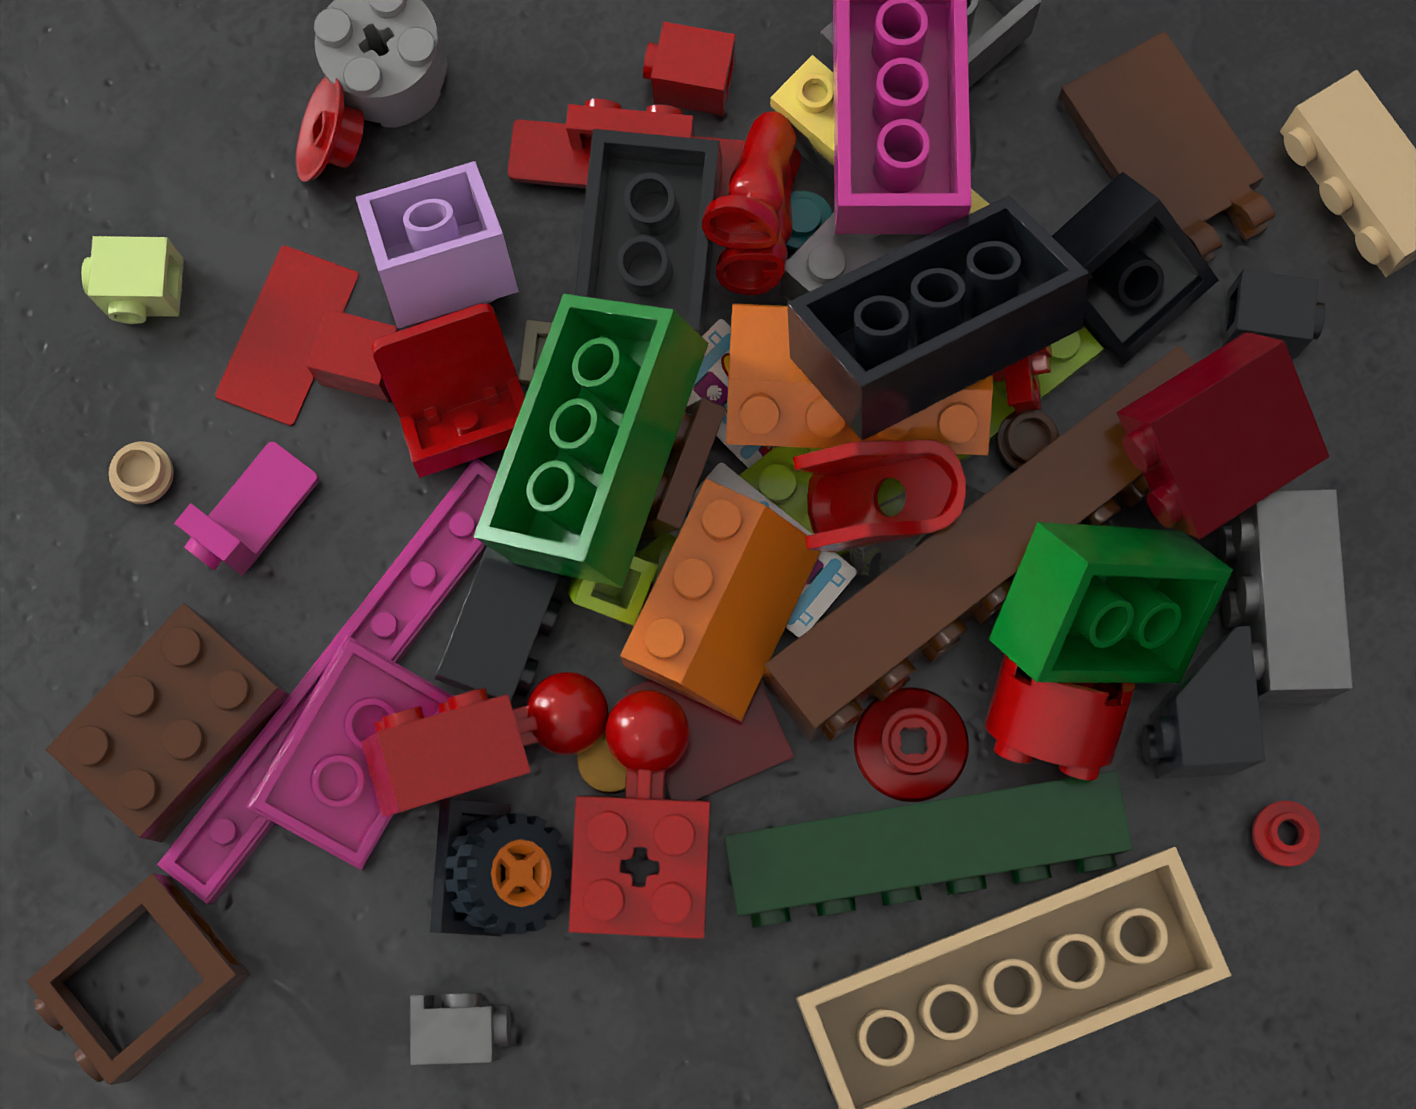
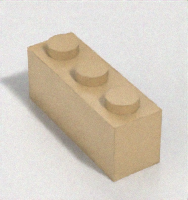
(1360, 166)

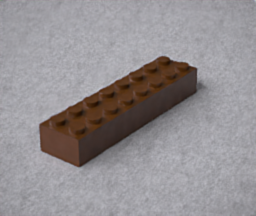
(959, 570)

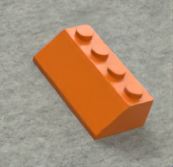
(779, 406)

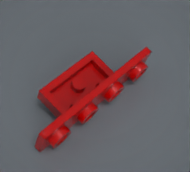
(561, 152)

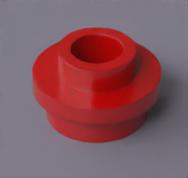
(1266, 833)

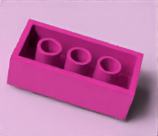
(900, 115)

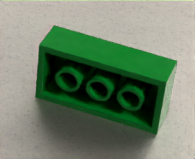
(592, 439)

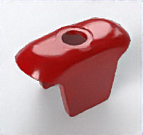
(846, 488)

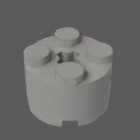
(383, 57)

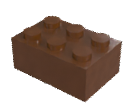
(169, 724)

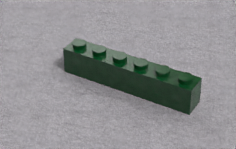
(927, 845)

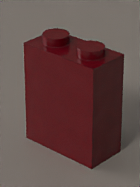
(1222, 434)

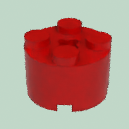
(1057, 721)

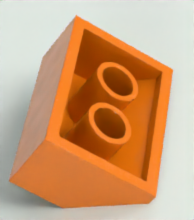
(721, 601)

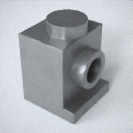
(458, 1031)

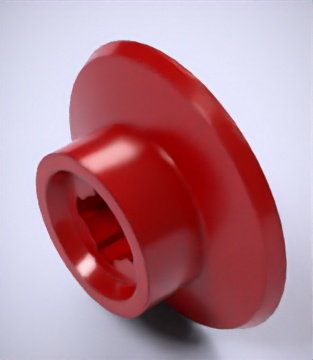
(327, 132)
(911, 775)

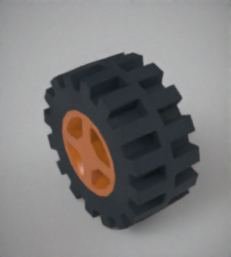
(532, 873)

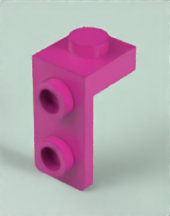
(249, 511)

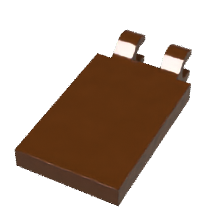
(1166, 133)

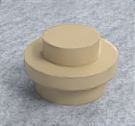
(141, 472)

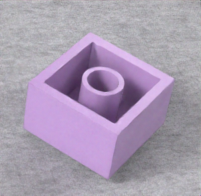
(437, 244)

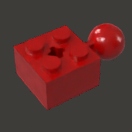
(646, 737)
(479, 740)

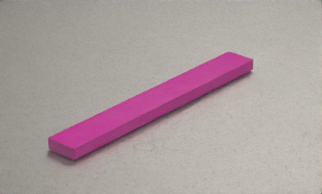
(387, 621)

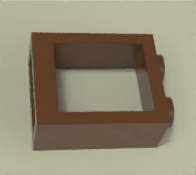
(191, 935)

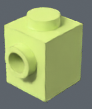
(133, 277)

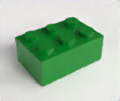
(1108, 604)

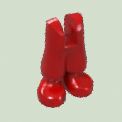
(757, 213)

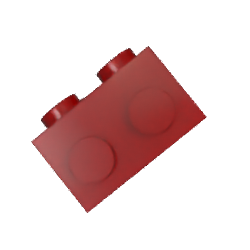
(451, 387)

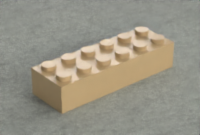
(1013, 986)

